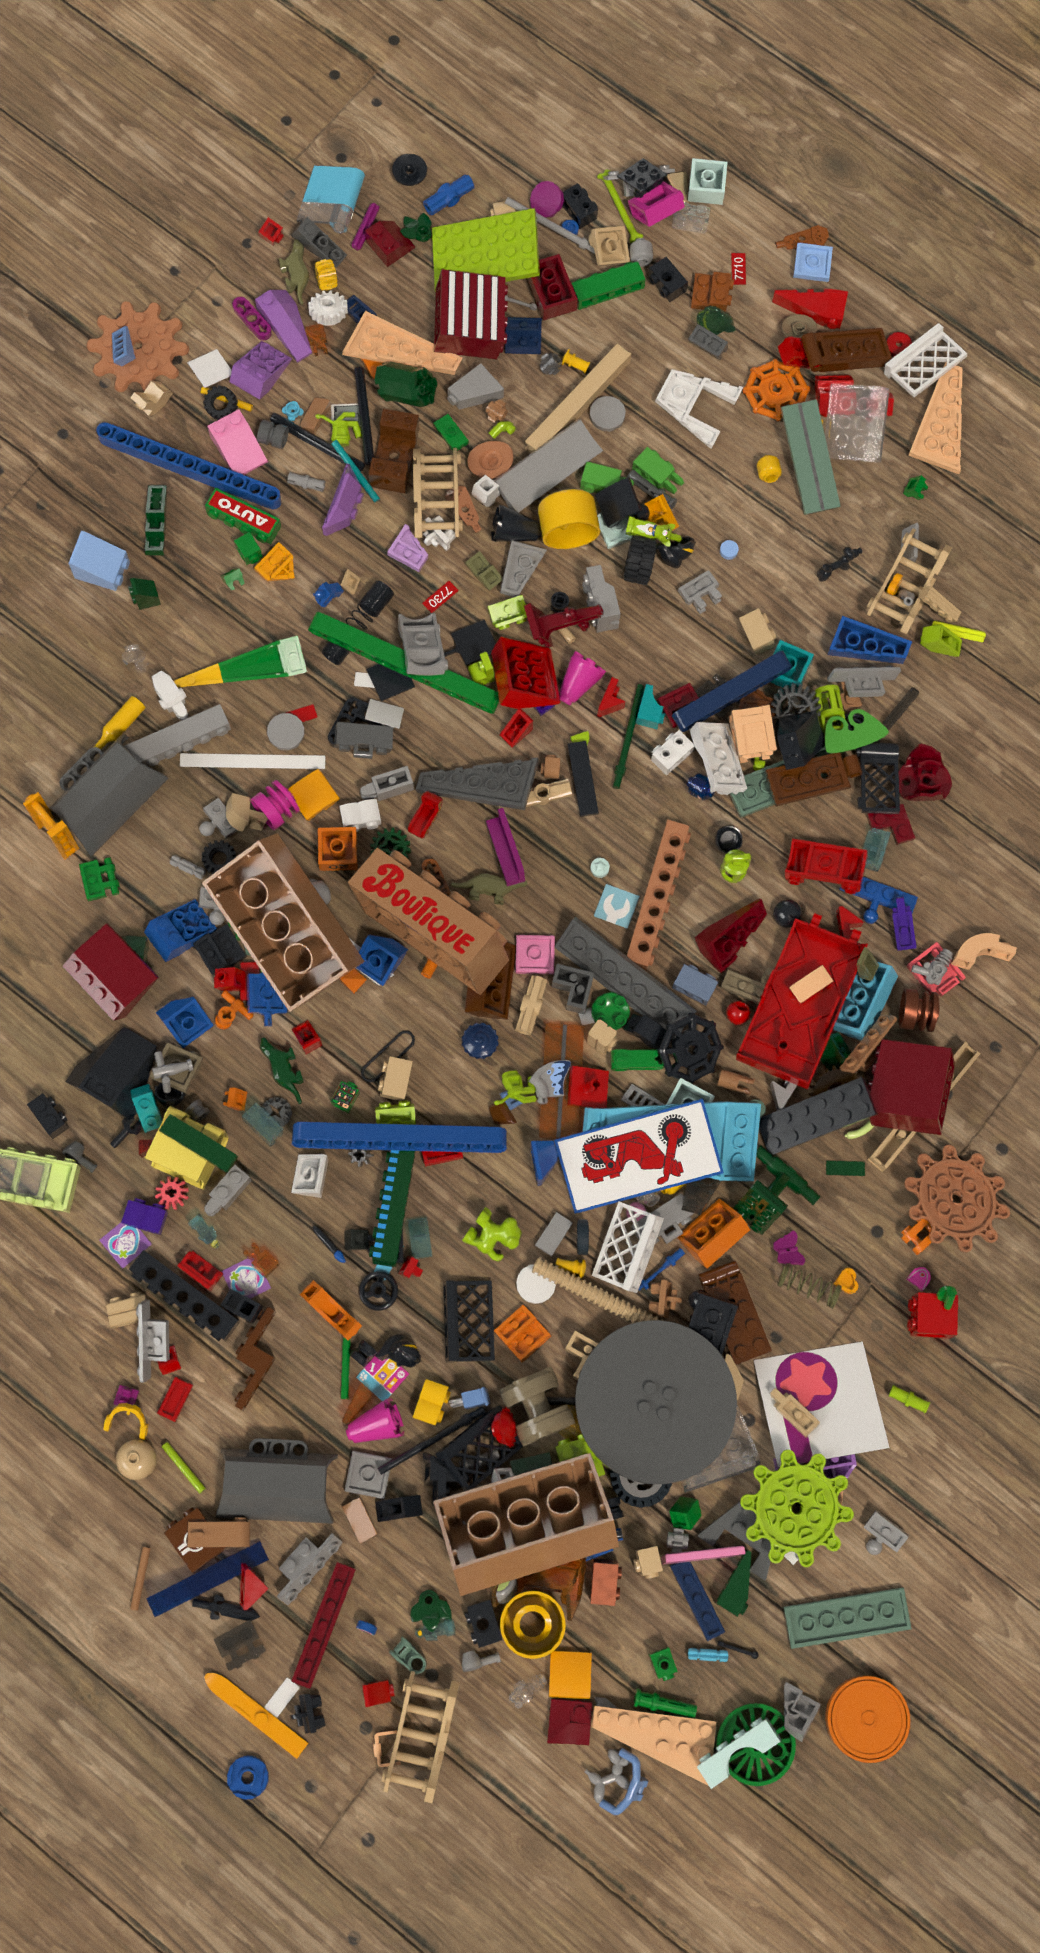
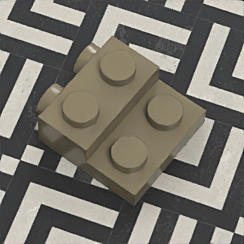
(176, 1054)

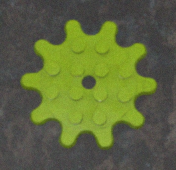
(818, 1511)

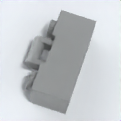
(672, 1216)

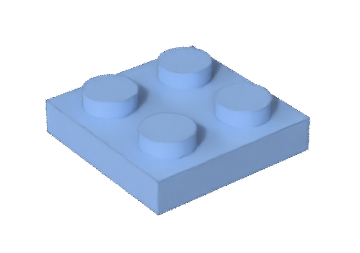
(813, 262)

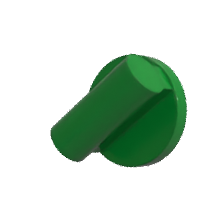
(947, 1295)

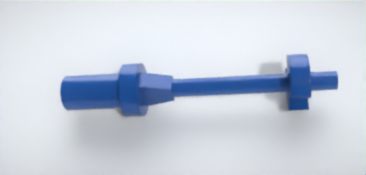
(670, 1261)

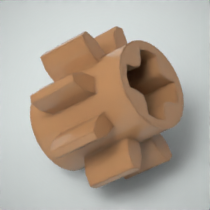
(496, 411)

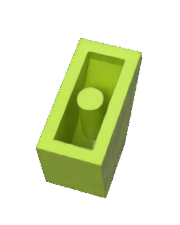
(941, 640)

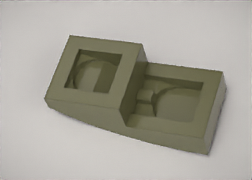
(483, 571)

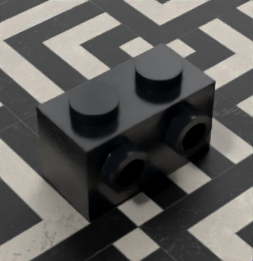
(579, 205)
(47, 1115)

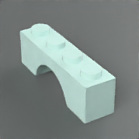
(716, 1767)

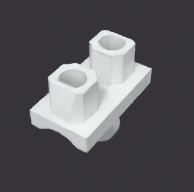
(437, 536)

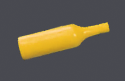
(121, 721)

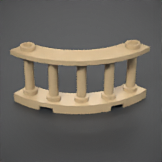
(419, 469)
(913, 610)
(438, 1739)

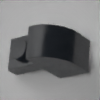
(646, 1029)
(241, 1306)

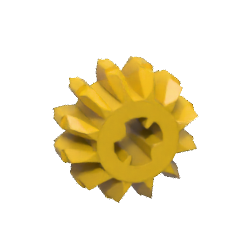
(326, 274)

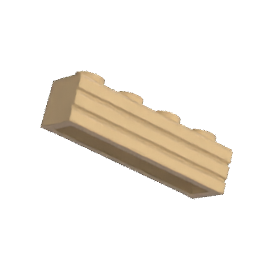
(940, 604)

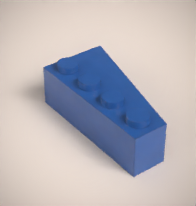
(868, 643)

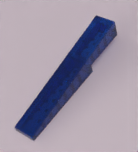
(206, 1579)

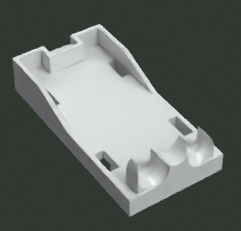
(719, 757)

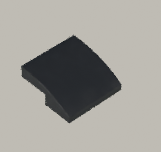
(618, 502)
(220, 949)

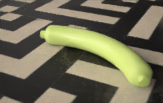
(859, 1132)

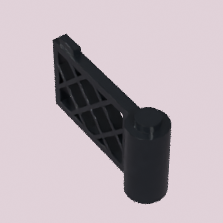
(875, 755)

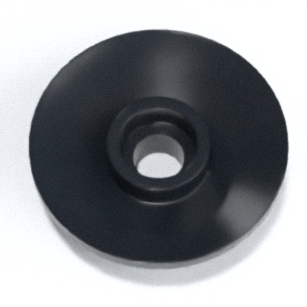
(409, 163)

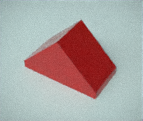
(517, 728)
(307, 1037)
(251, 1587)

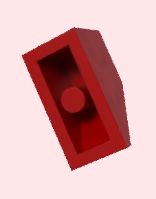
(378, 1692)

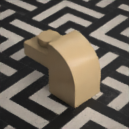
(153, 398)
(240, 815)

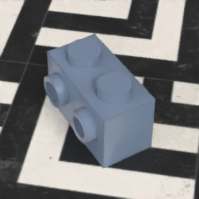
(695, 984)

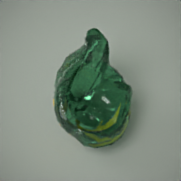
(716, 320)

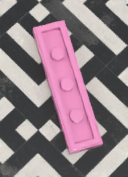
(702, 1555)

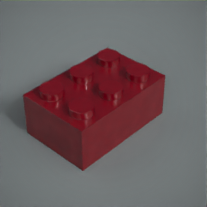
(553, 289)

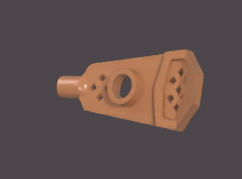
(465, 501)

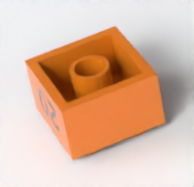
(337, 849)

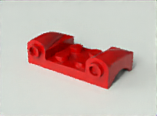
(826, 864)

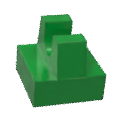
(915, 487)
(229, 577)

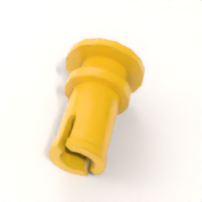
(574, 361)
(573, 1267)

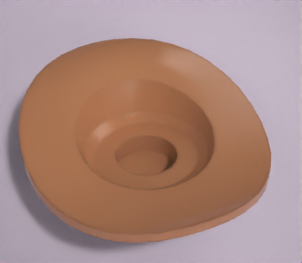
(490, 459)

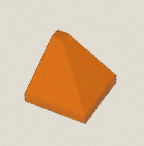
(353, 981)

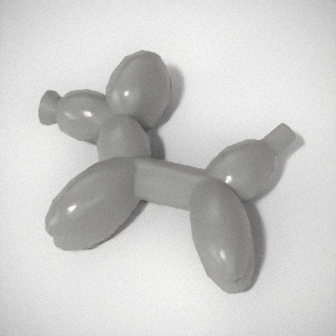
(616, 1775)

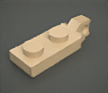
(794, 1412)

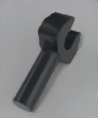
(127, 1129)

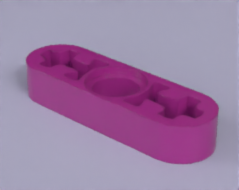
(253, 326)

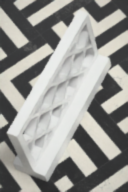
(913, 353)
(640, 1255)

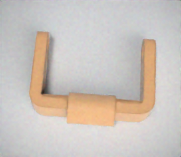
(378, 1751)

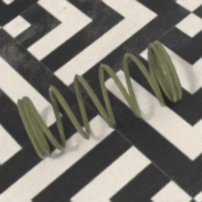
(831, 1300)

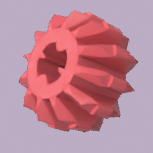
(177, 1187)

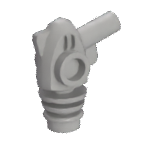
(936, 969)

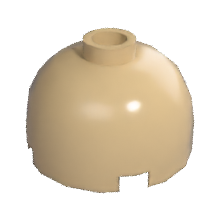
(136, 1459)

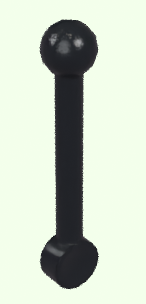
(754, 1654)

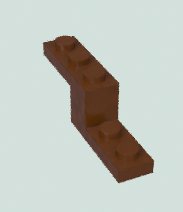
(254, 1358)

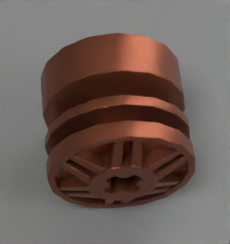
(922, 1010)

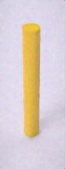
(241, 404)

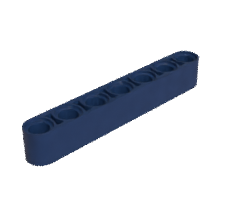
(732, 691)

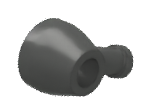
(75, 1152)

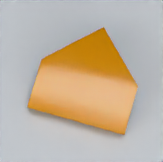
(276, 564)

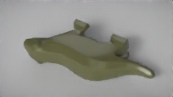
(297, 270)
(488, 885)

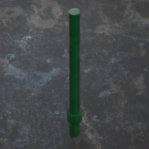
(620, 769)

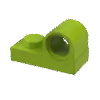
(482, 671)

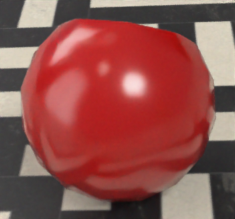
(738, 1013)

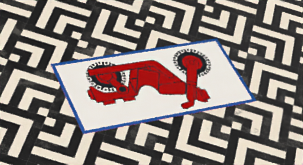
(639, 1156)

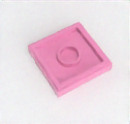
(535, 954)

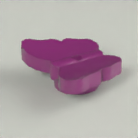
(788, 1243)

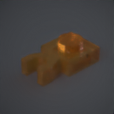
(317, 337)
(262, 1262)

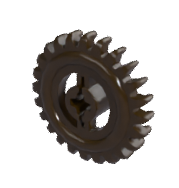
(831, 1077)

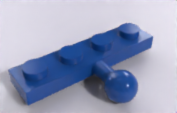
(881, 895)

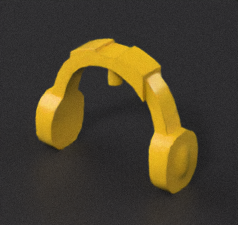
(129, 1408)

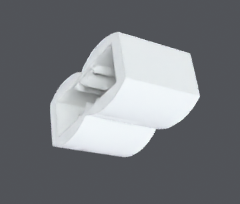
(361, 814)

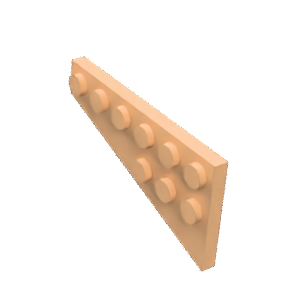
(386, 342)
(940, 429)
(664, 1737)

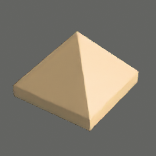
(350, 581)

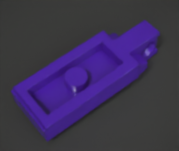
(903, 926)

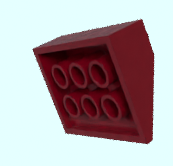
(111, 972)

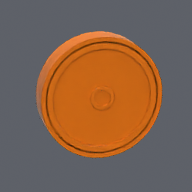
(867, 1719)

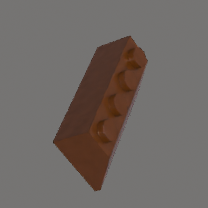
(496, 997)

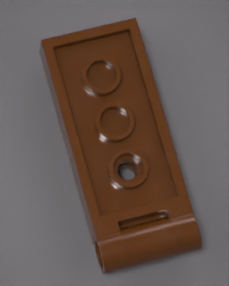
(846, 350)
(746, 1335)

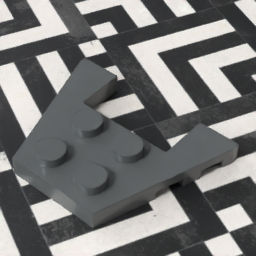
(736, 1522)

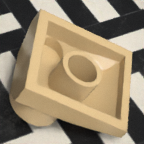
(610, 245)

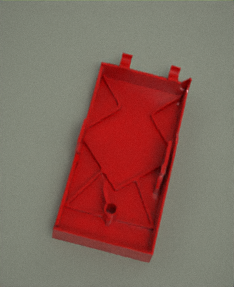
(790, 1035)

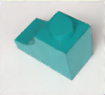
(650, 711)

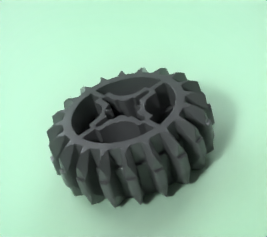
(791, 693)

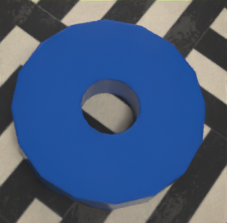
(259, 1771)

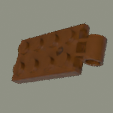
(806, 781)

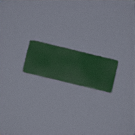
(845, 1168)

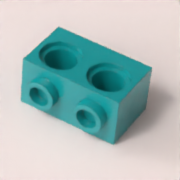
(146, 1107)

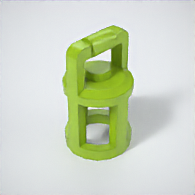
(835, 703)
(736, 864)

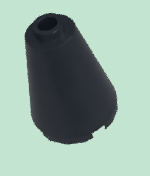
(513, 526)

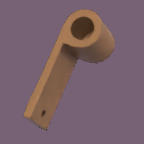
(219, 1534)

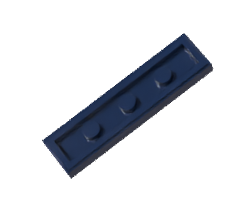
(697, 1600)

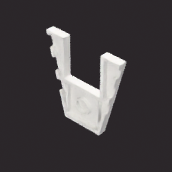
(680, 395)

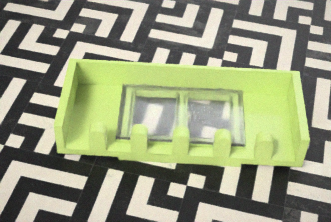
(37, 1179)

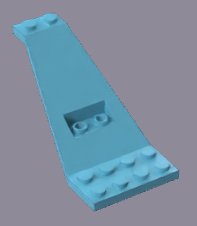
(732, 1124)

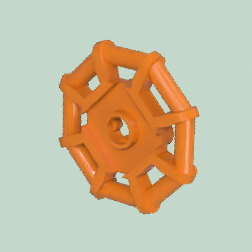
(766, 386)

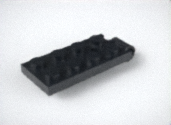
(713, 1319)

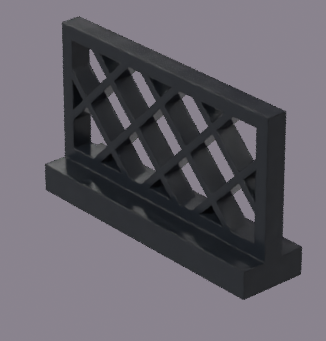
(451, 1321)
(467, 1437)

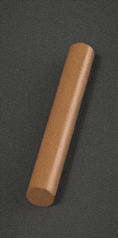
(140, 1578)

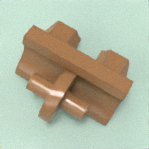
(667, 1298)

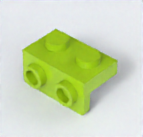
(507, 612)

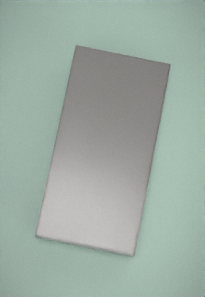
(553, 1234)

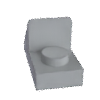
(781, 1094)

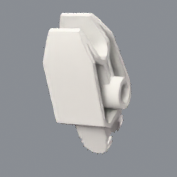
(169, 694)

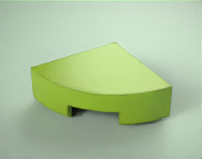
(580, 737)

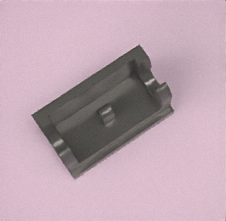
(708, 341)

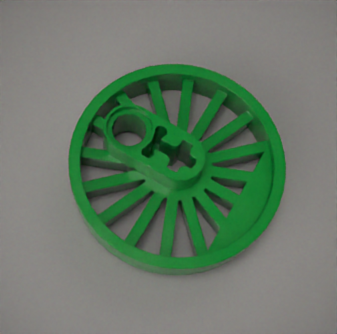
(726, 1734)

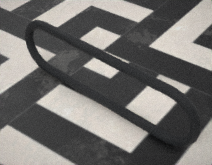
(380, 1052)

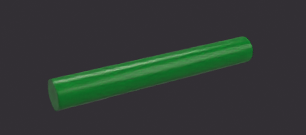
(345, 1369)

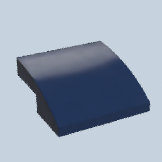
(523, 335)

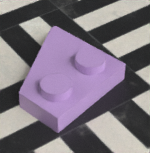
(408, 550)

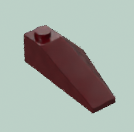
(725, 937)

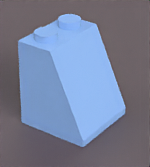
(98, 562)

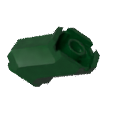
(405, 384)

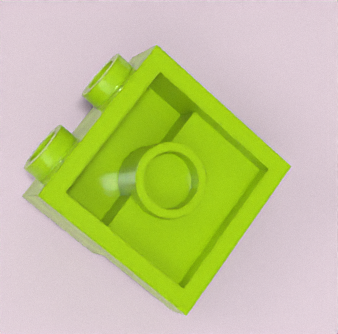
(396, 1114)
(569, 1450)

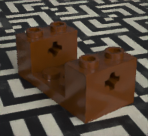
(397, 435)

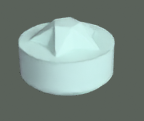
(599, 867)

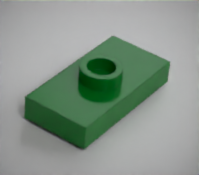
(451, 432)

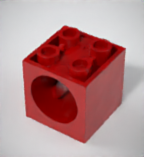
(931, 1318)

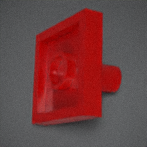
(588, 1087)

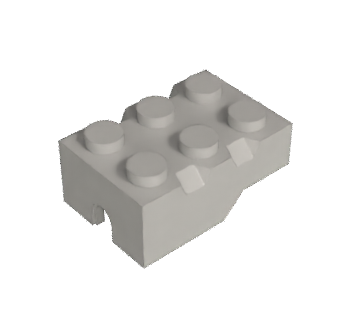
(604, 594)

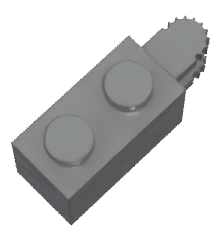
(388, 785)
(227, 1191)

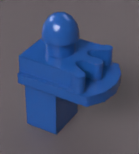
(327, 592)

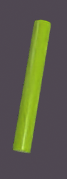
(183, 1467)

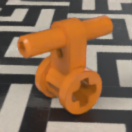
(230, 1012)

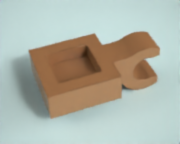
(848, 703)

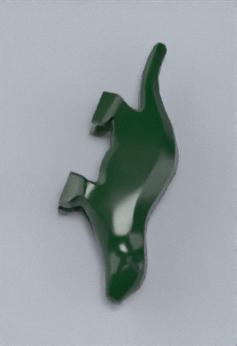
(281, 1067)

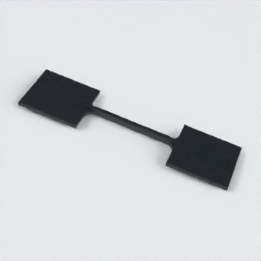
(469, 644)

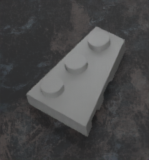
(519, 567)

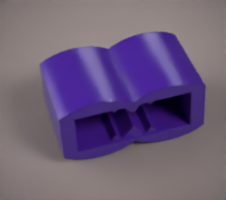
(144, 1216)

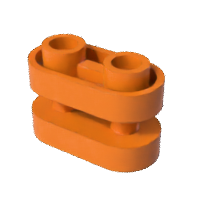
(910, 1233)

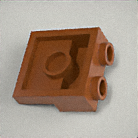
(712, 290)

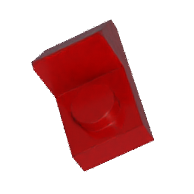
(609, 702)
(846, 921)

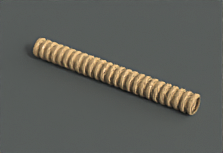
(591, 1292)

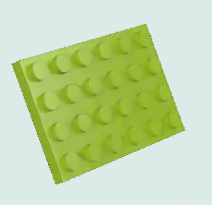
(489, 246)

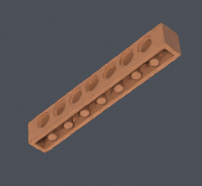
(672, 831)

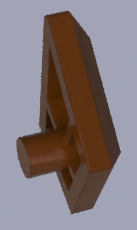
(501, 1114)

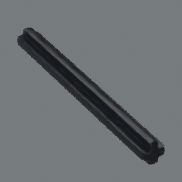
(364, 414)
(313, 440)

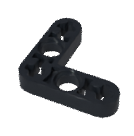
(358, 713)

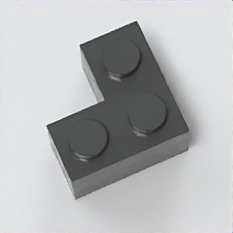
(576, 982)

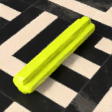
(963, 632)

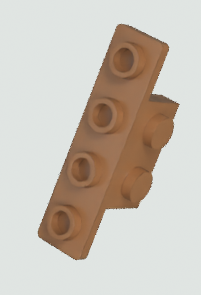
(865, 1051)

